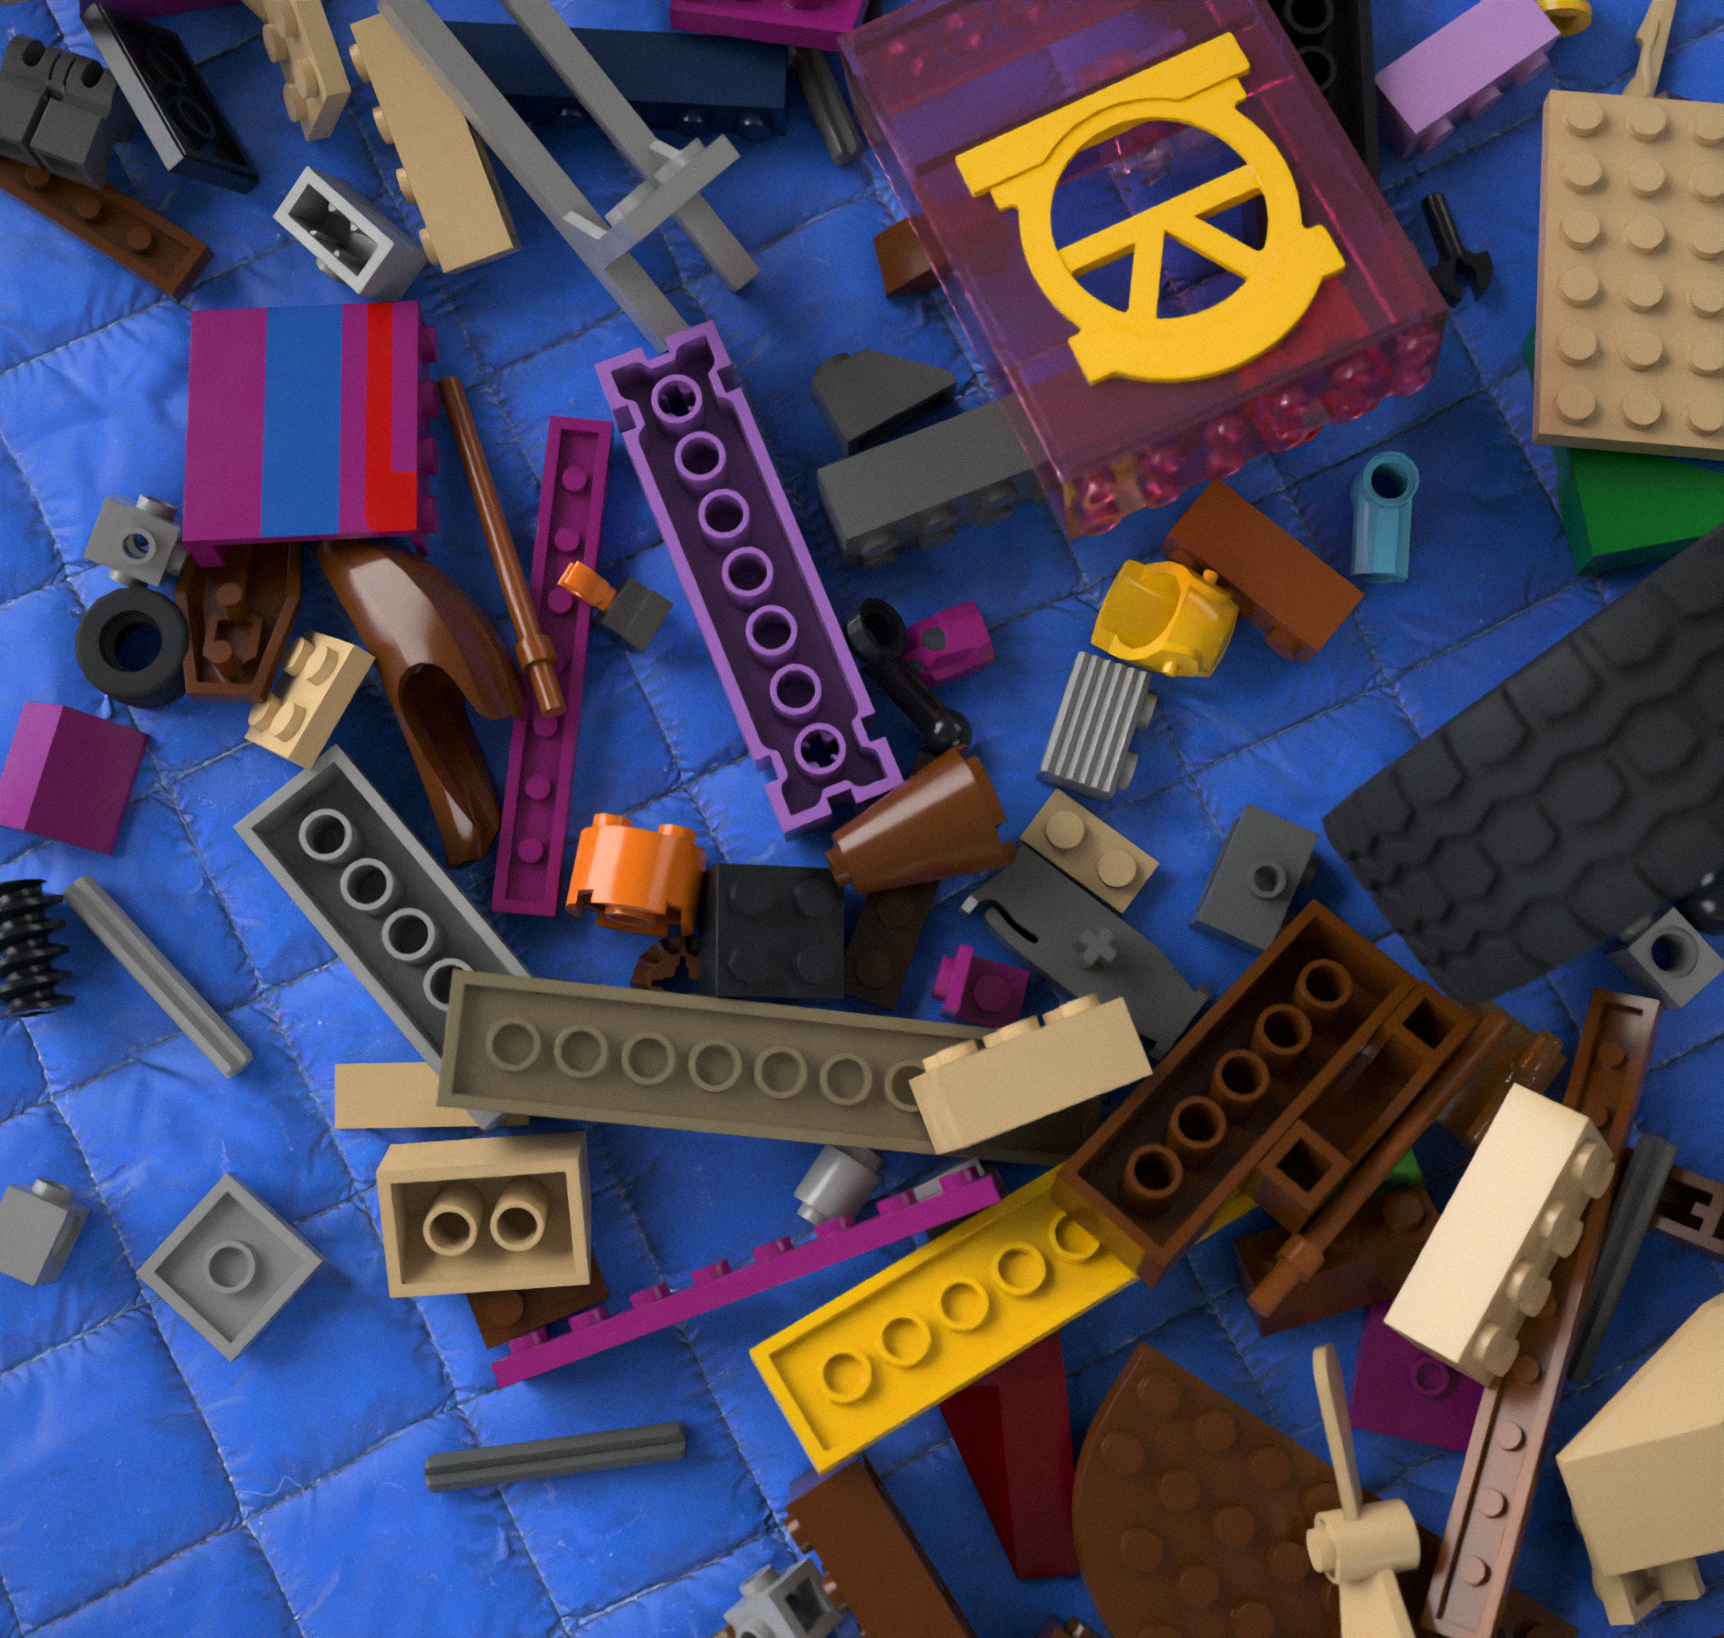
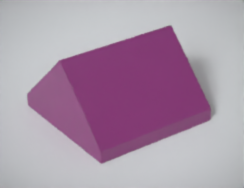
(69, 776)

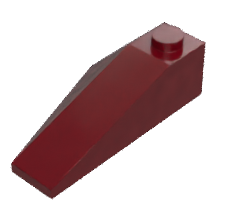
(1021, 1457)

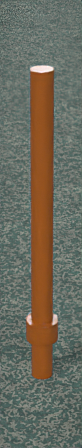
(533, 650)
(1302, 1253)

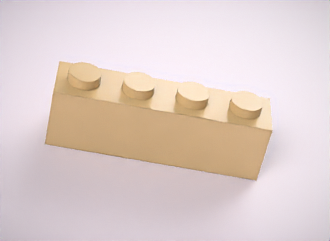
(440, 154)

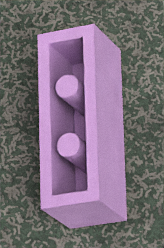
(1460, 72)

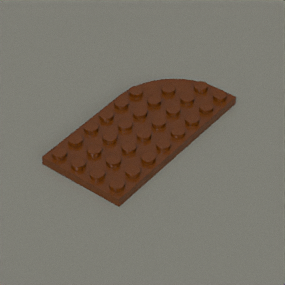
(1202, 1519)

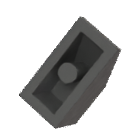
(877, 396)

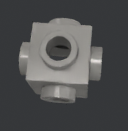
(117, 547)
(784, 1604)

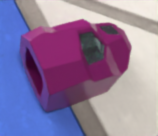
(949, 645)

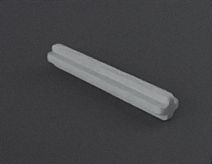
(158, 976)

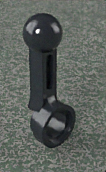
(939, 726)

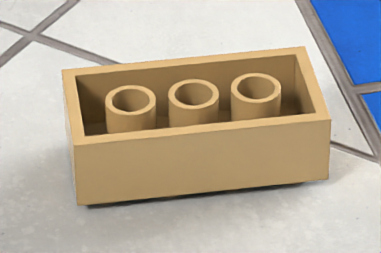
(1503, 1235)

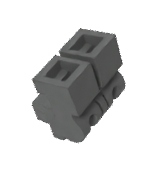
(60, 111)

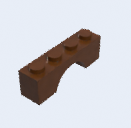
(1359, 1108)

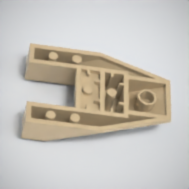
(1653, 1457)

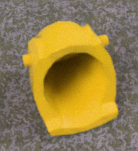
(1166, 619)

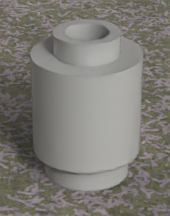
(838, 1183)

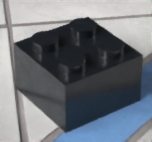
(771, 934)

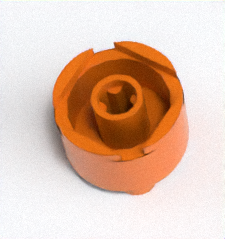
(637, 876)

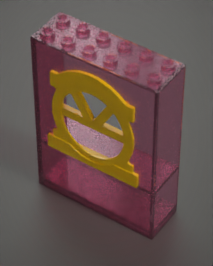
(1117, 410)

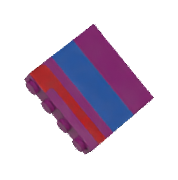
(309, 426)

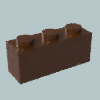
(1360, 1265)

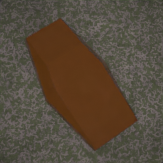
(239, 619)

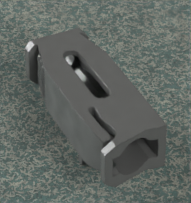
(1085, 948)

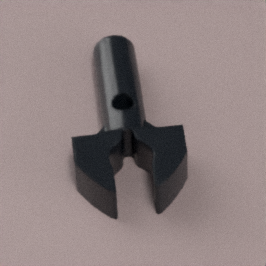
(1476, 267)

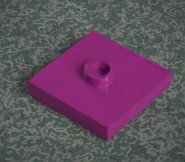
(1408, 1391)

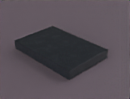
(170, 99)

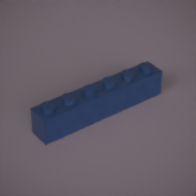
(667, 78)

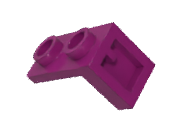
(979, 989)

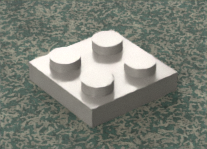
(231, 1266)

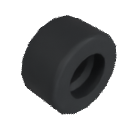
(102, 635)

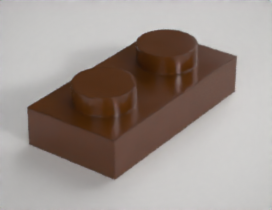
(515, 1312)

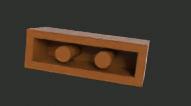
(1266, 571)

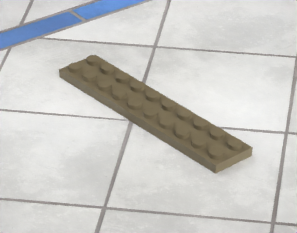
(713, 1067)

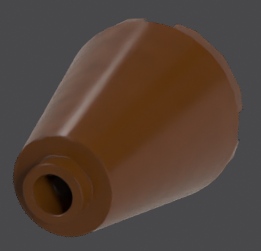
(924, 829)

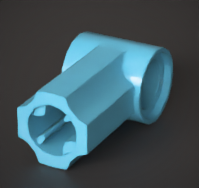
(1381, 523)

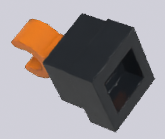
(626, 612)

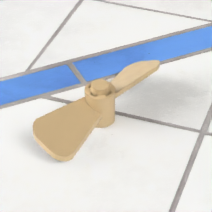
(1360, 1541)

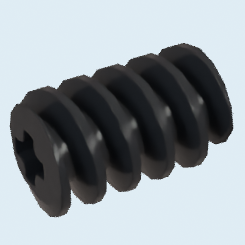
(28, 953)

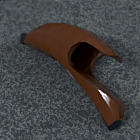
(424, 620)

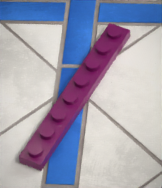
(546, 748)
(773, 1265)

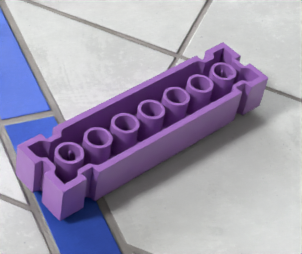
(748, 578)

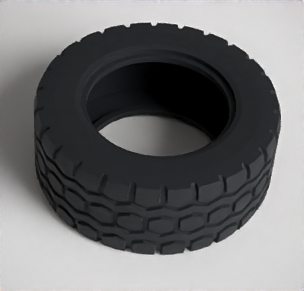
(1558, 794)

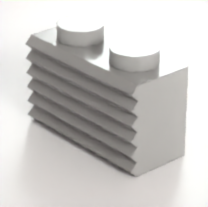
(1096, 727)

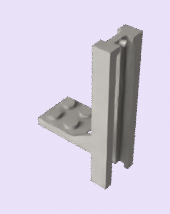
(668, 175)

